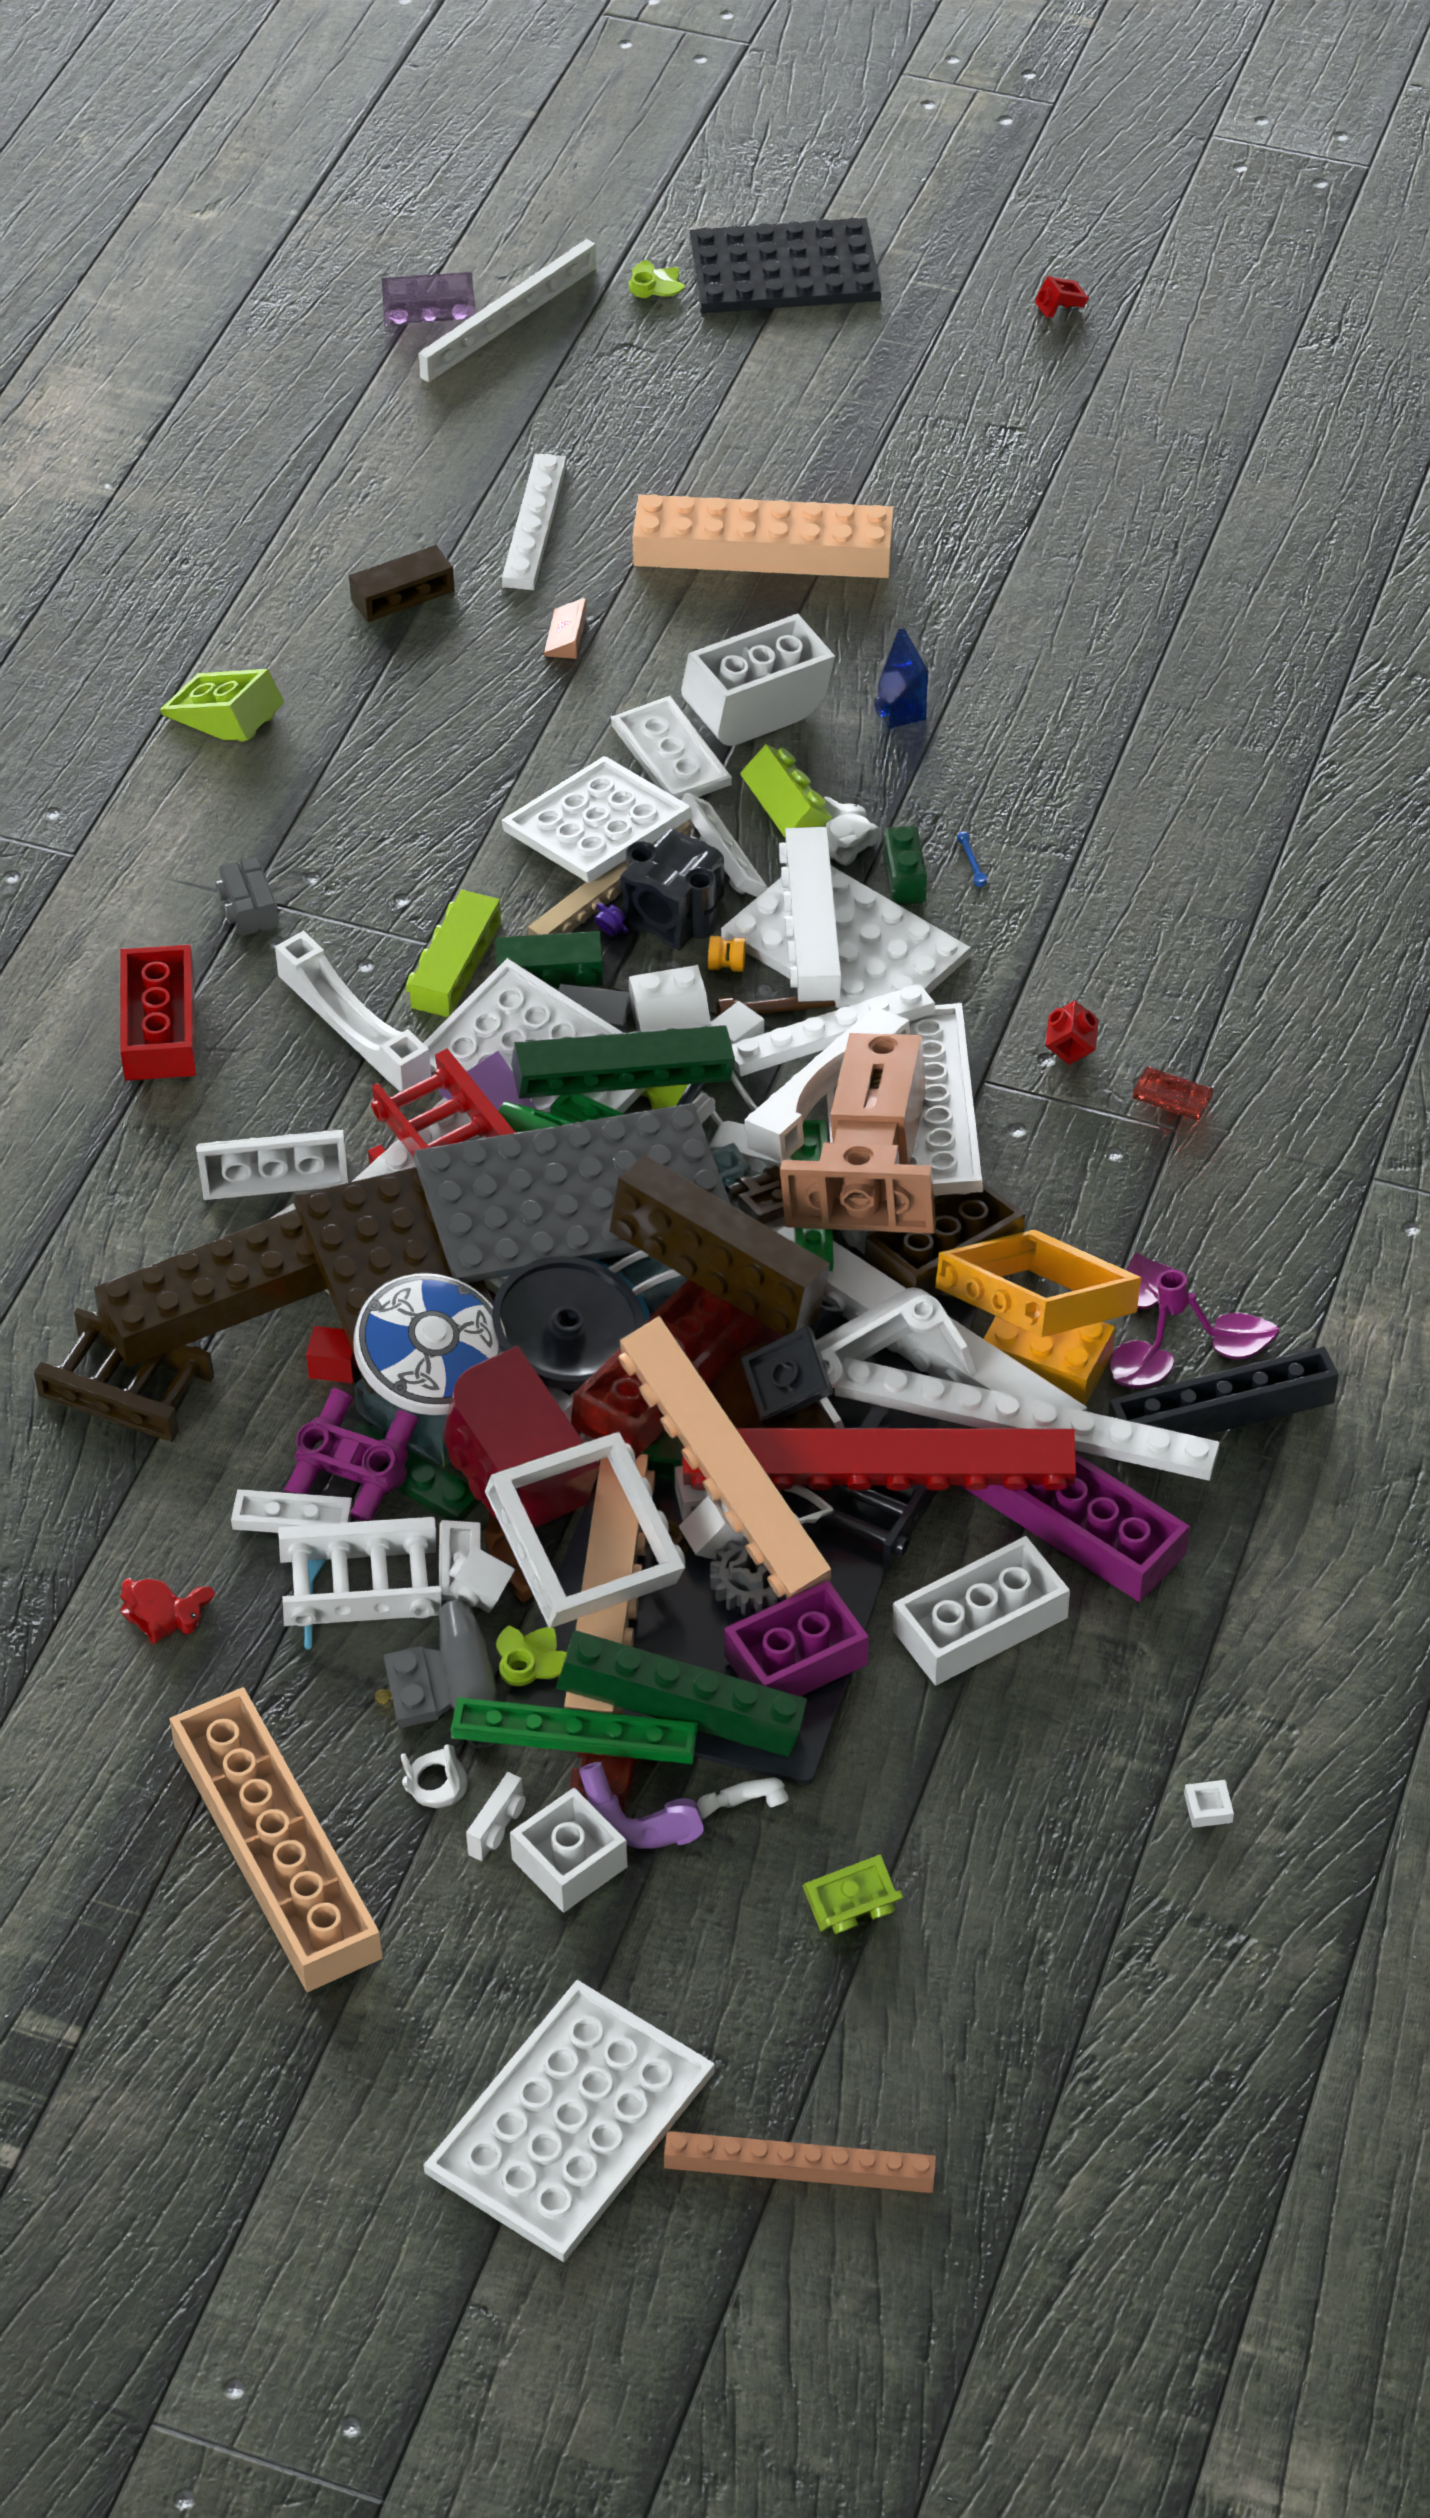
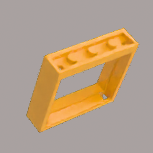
(1098, 1287)

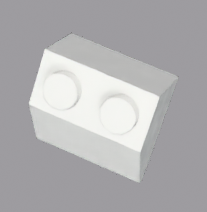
(669, 999)

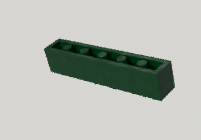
(622, 1061)
(681, 1693)

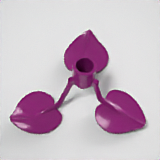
(1142, 1365)

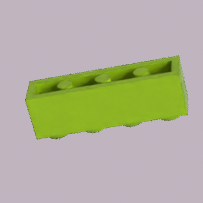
(454, 953)

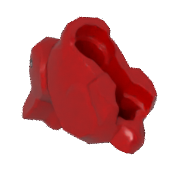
(158, 1610)

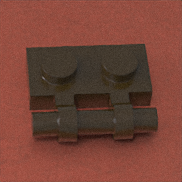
(759, 1195)

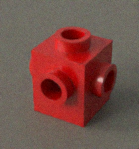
(1072, 1032)

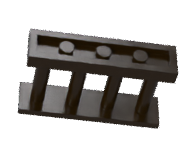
(117, 1404)

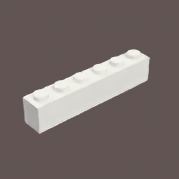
(812, 914)

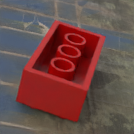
(157, 1012)

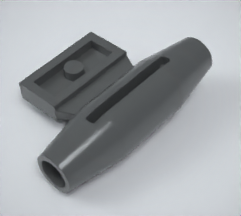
(429, 1681)

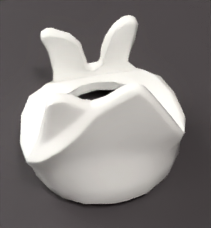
(450, 1791)

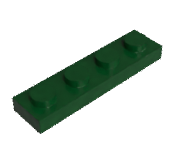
(430, 1484)

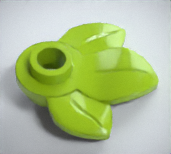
(652, 281)
(532, 1652)

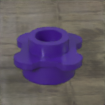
(610, 919)

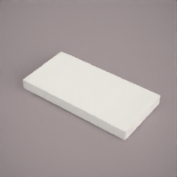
(670, 749)

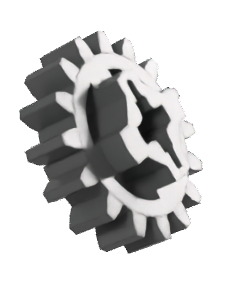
(741, 1580)

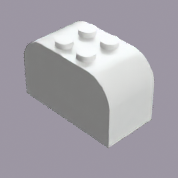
(758, 680)

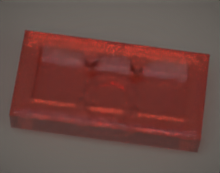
(1172, 1093)

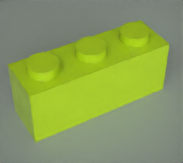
(784, 790)

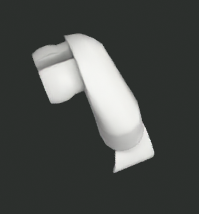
(742, 1792)

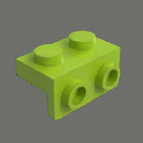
(851, 1894)

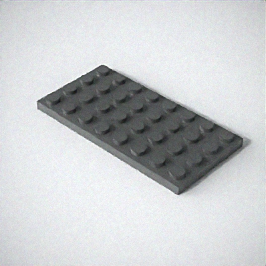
(551, 1188)

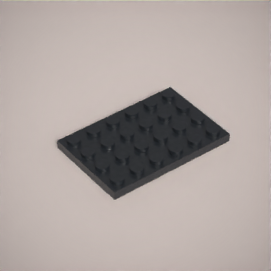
(784, 265)

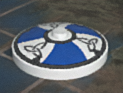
(421, 1338)

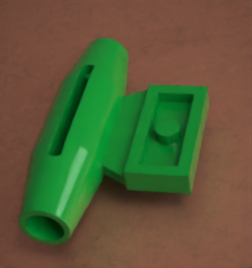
(563, 1111)

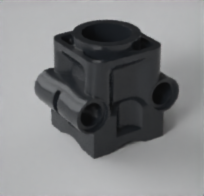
(672, 888)

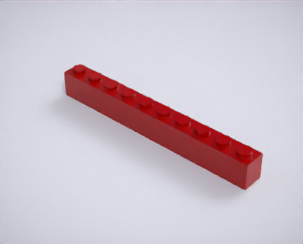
(910, 1458)

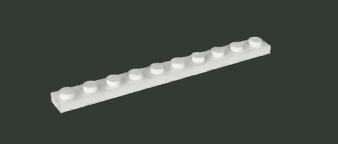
(999, 1410)

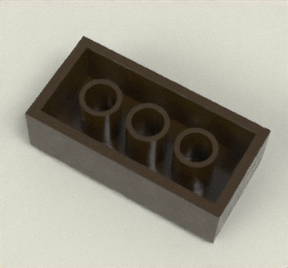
(960, 1222)

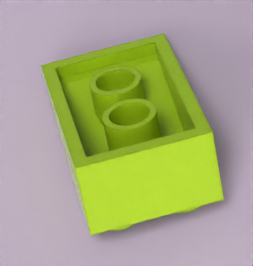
(226, 703)

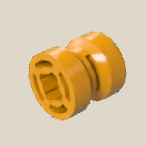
(719, 953)

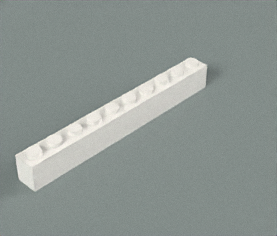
(859, 1287)

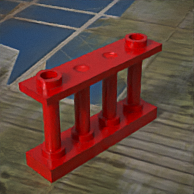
(465, 1098)

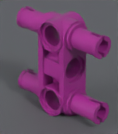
(352, 1455)

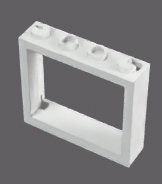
(531, 1556)

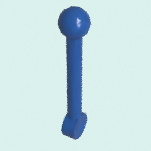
(980, 878)

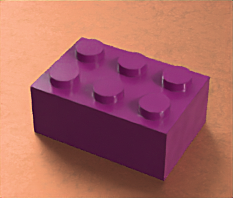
(798, 1642)

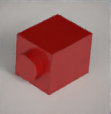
(330, 1356)

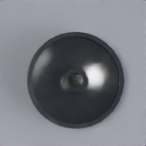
(565, 1317)

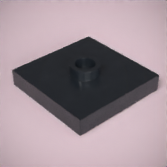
(787, 1375)

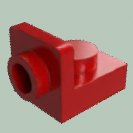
(1060, 292)

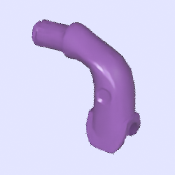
(676, 1823)

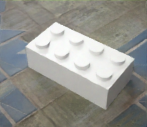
(980, 1610)

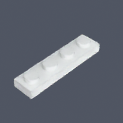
(714, 832)

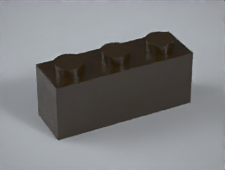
(401, 583)

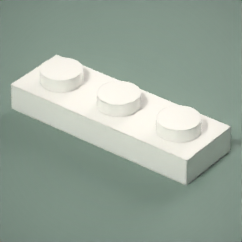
(269, 1510)

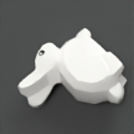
(848, 831)

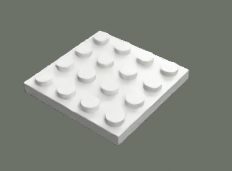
(595, 818)

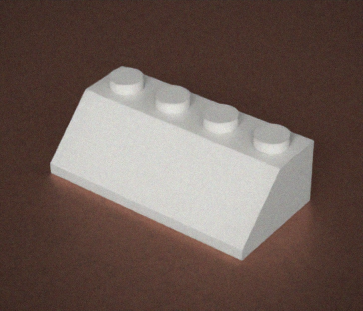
(272, 1164)

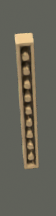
(582, 902)

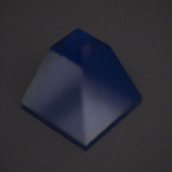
(902, 684)

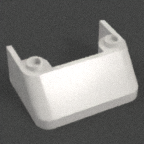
(882, 1326)

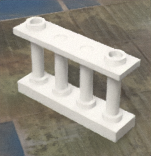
(359, 1540)

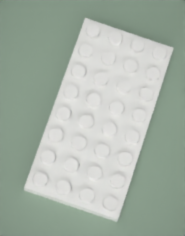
(947, 1120)

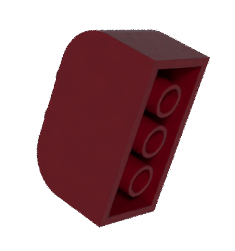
(508, 1418)

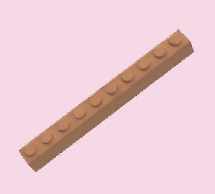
(799, 2162)

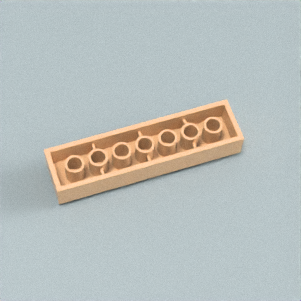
(763, 536)
(276, 1839)

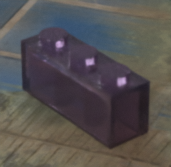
(428, 298)

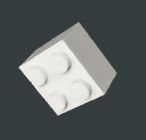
(568, 1849)

